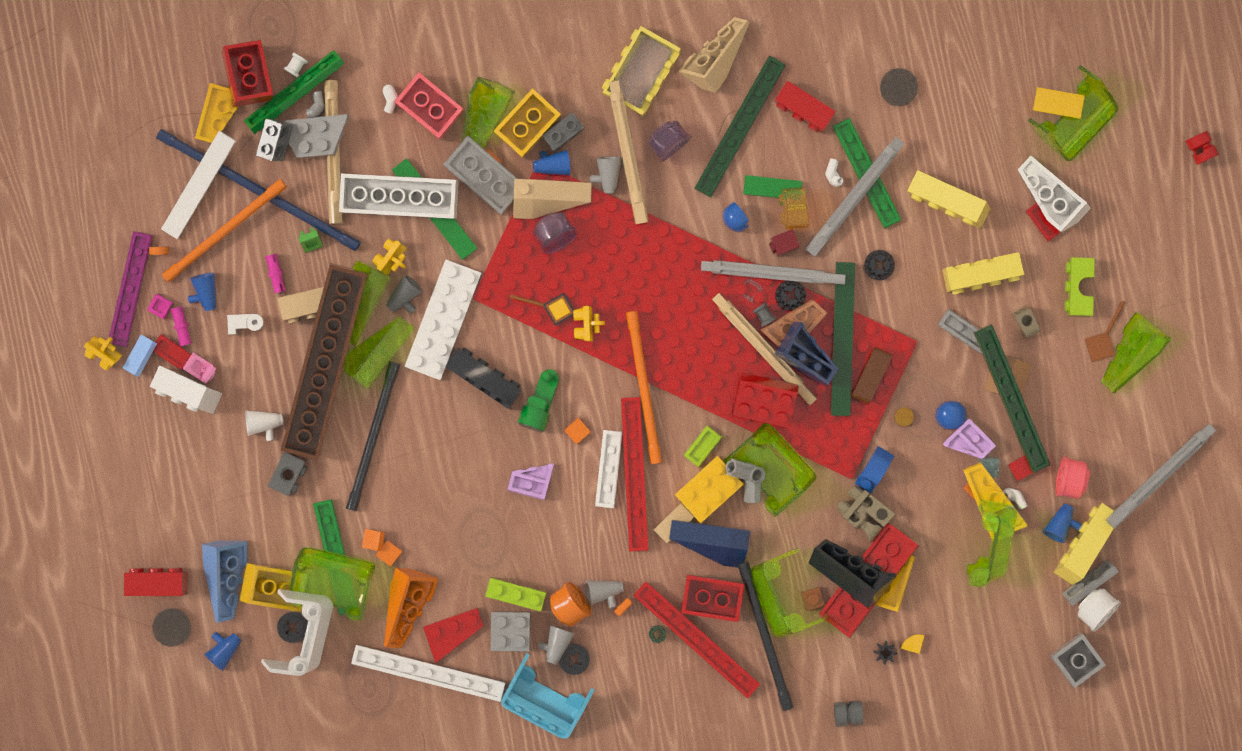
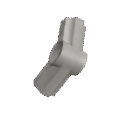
(752, 476)

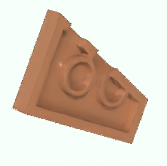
(809, 314)

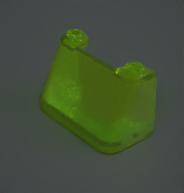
(785, 471)
(1000, 520)
(337, 576)

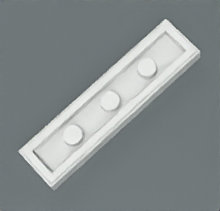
(608, 469)

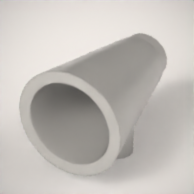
(609, 172)
(601, 590)
(557, 644)

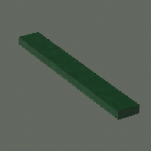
(739, 126)
(843, 340)
(1011, 398)

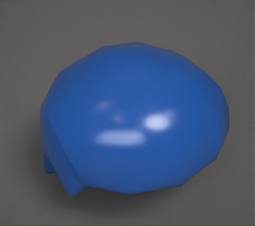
(735, 218)
(951, 415)

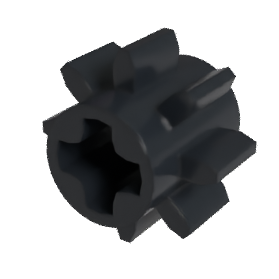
(888, 656)

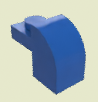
(874, 469)

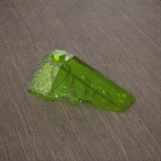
(373, 290)

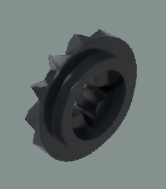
(888, 265)
(781, 296)
(282, 627)
(583, 658)

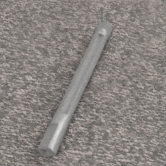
(854, 196)
(772, 272)
(1160, 476)

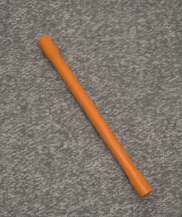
(178, 267)
(633, 326)

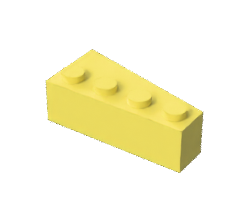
(949, 199)
(983, 272)
(1086, 545)

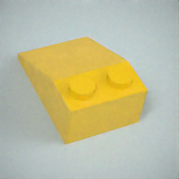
(262, 586)

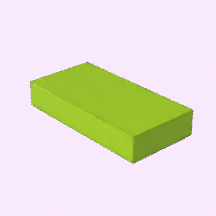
(702, 446)

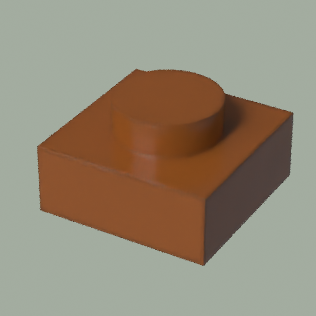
(812, 599)

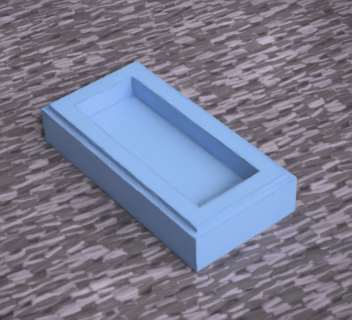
(139, 355)

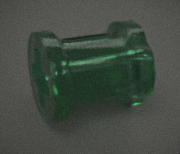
(662, 631)

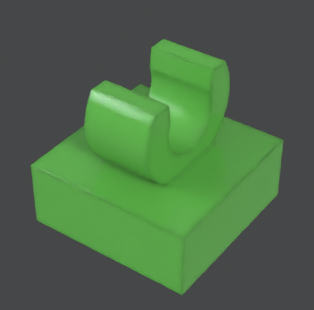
(310, 240)

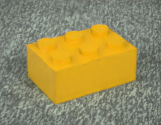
(527, 123)
(708, 489)

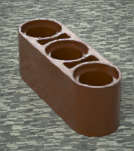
(871, 375)

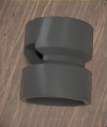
(848, 713)

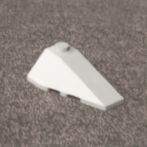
(1057, 201)

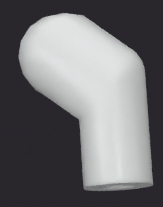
(390, 95)

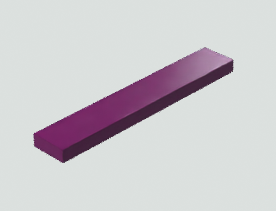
(130, 288)

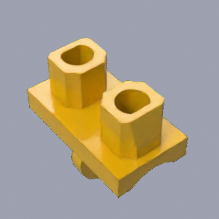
(392, 259)
(587, 332)
(104, 350)

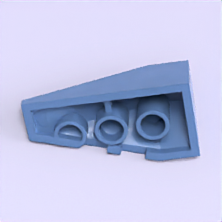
(223, 570)

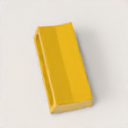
(1058, 102)

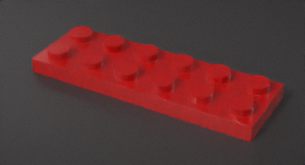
(891, 552)

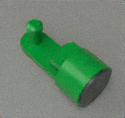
(535, 413)

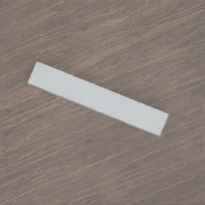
(198, 184)

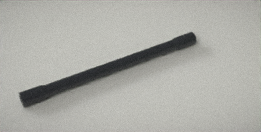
(390, 378)
(747, 578)

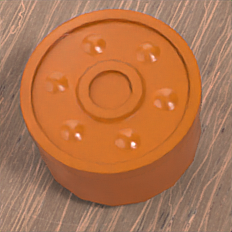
(570, 604)

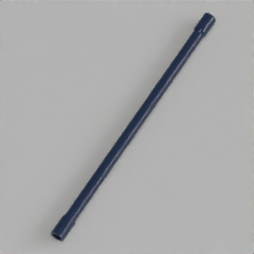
(343, 238)

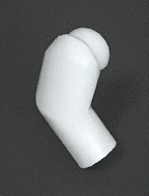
(832, 175)
(1016, 496)

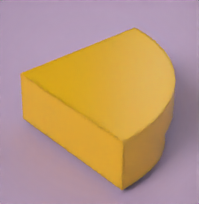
(913, 643)

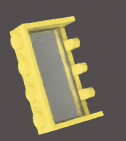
(643, 69)

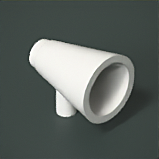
(262, 421)

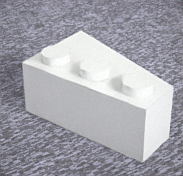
(185, 390)

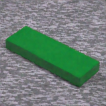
(767, 186)

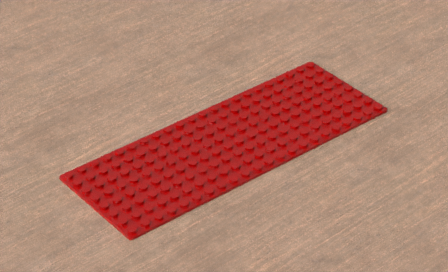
(682, 332)

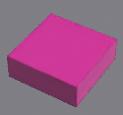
(160, 306)

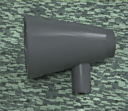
(404, 292)

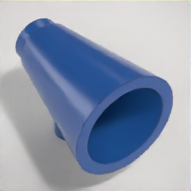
(554, 164)
(205, 290)
(1059, 524)
(223, 651)

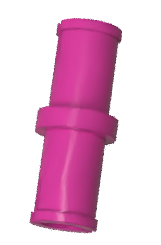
(275, 273)
(181, 326)

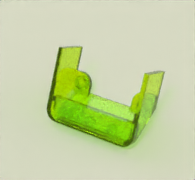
(1073, 134)
(772, 608)

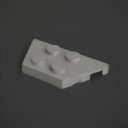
(317, 135)

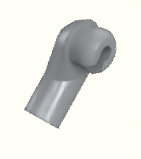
(318, 106)

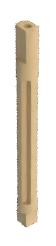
(628, 153)
(333, 161)
(762, 347)

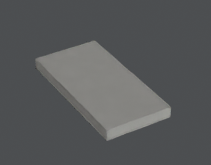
(482, 174)

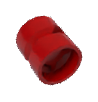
(1202, 140)

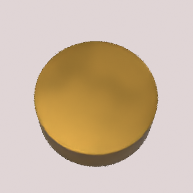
(903, 417)

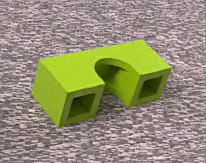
(1078, 303)
(515, 594)

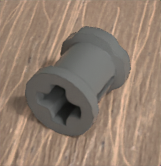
(764, 314)

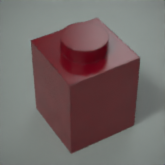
(784, 243)

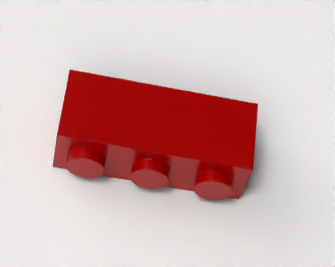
(804, 107)

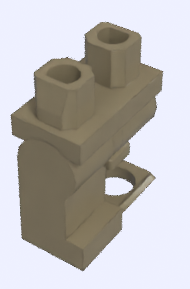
(865, 506)

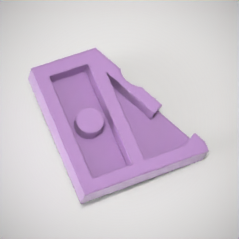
(970, 440)
(531, 481)

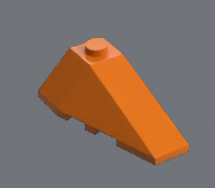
(406, 599)

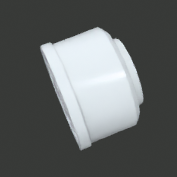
(1097, 608)

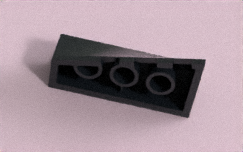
(483, 378)
(851, 573)

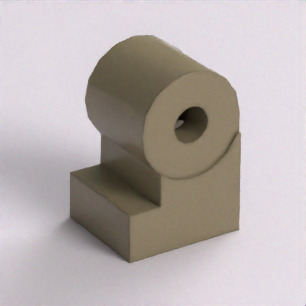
(1026, 322)

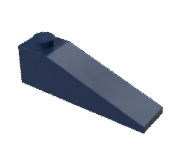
(717, 543)

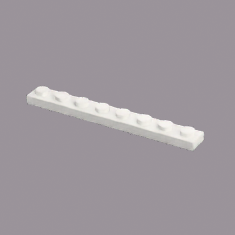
(428, 673)

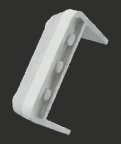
(317, 611)

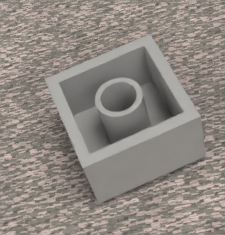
(510, 631)
(1077, 660)

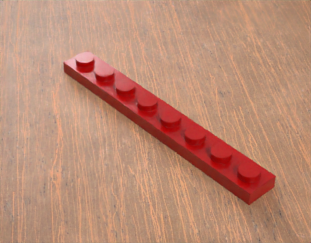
(634, 474)
(696, 639)

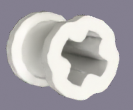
(295, 65)

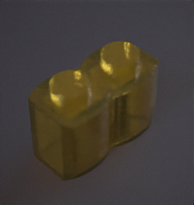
(795, 208)

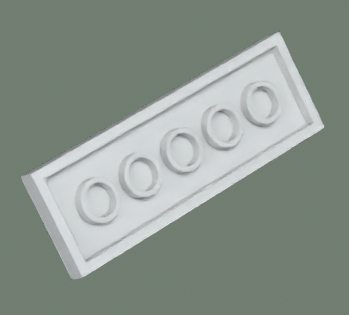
(443, 319)

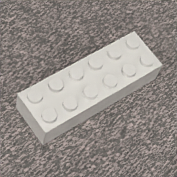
(398, 196)

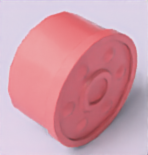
(1072, 478)

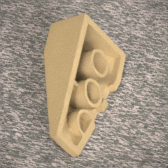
(713, 62)
(545, 197)

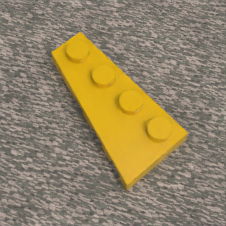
(986, 488)

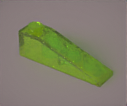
(485, 108)
(1138, 348)
(373, 355)

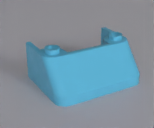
(542, 705)

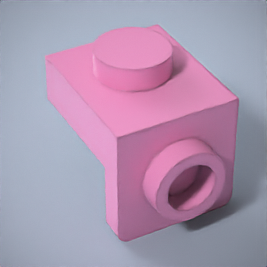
(200, 368)

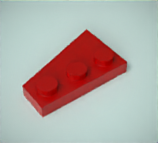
(451, 632)

